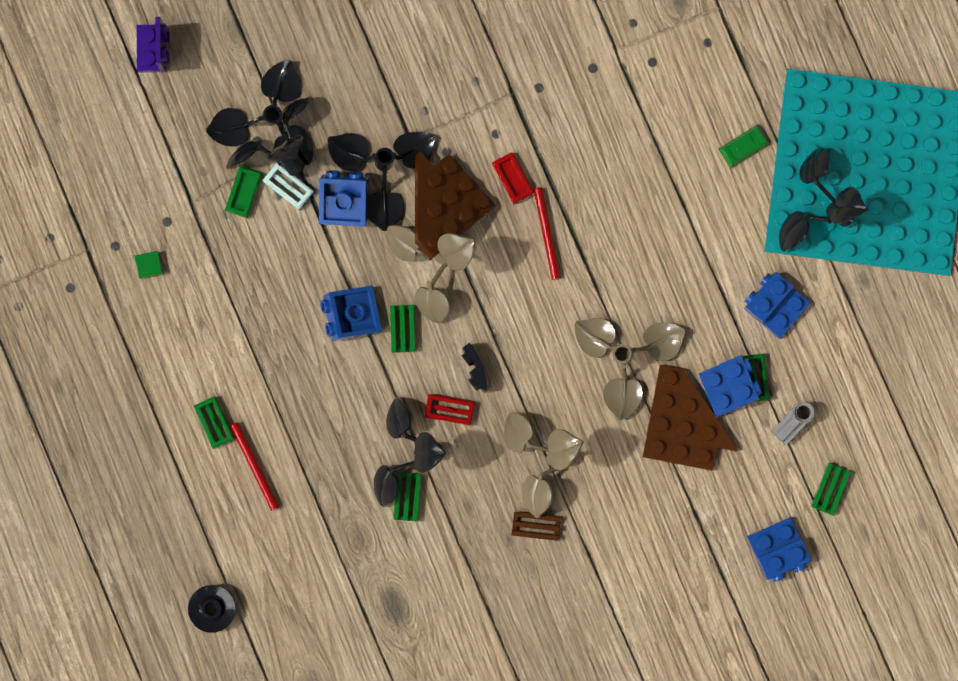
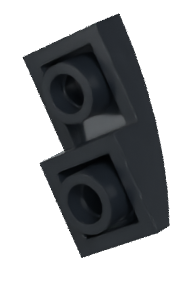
(478, 376)

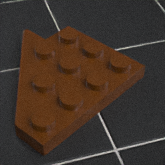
(445, 202)
(682, 424)

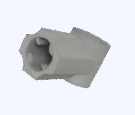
(792, 424)

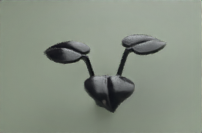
(278, 82)
(349, 151)
(284, 154)
(841, 211)
(427, 453)

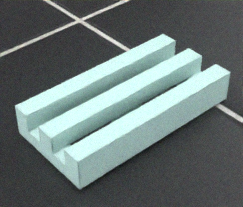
(304, 198)

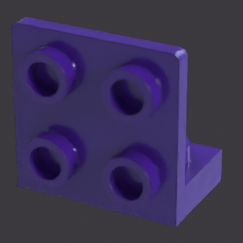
(151, 47)

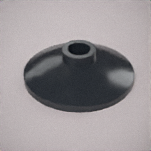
(199, 612)

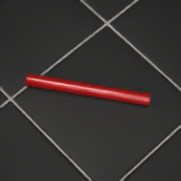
(547, 234)
(254, 466)

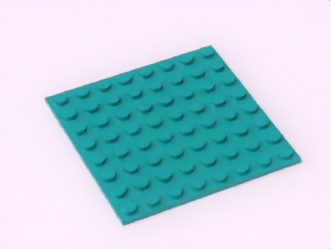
(889, 145)

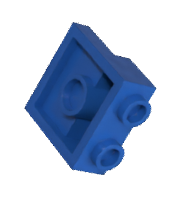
(343, 199)
(776, 304)
(351, 313)
(730, 385)
(779, 550)

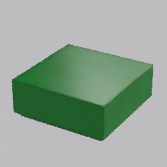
(148, 265)

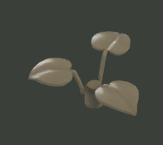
(454, 252)
(596, 336)
(561, 450)

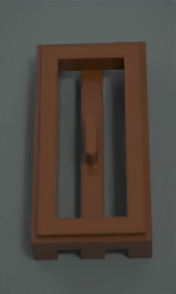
(556, 528)

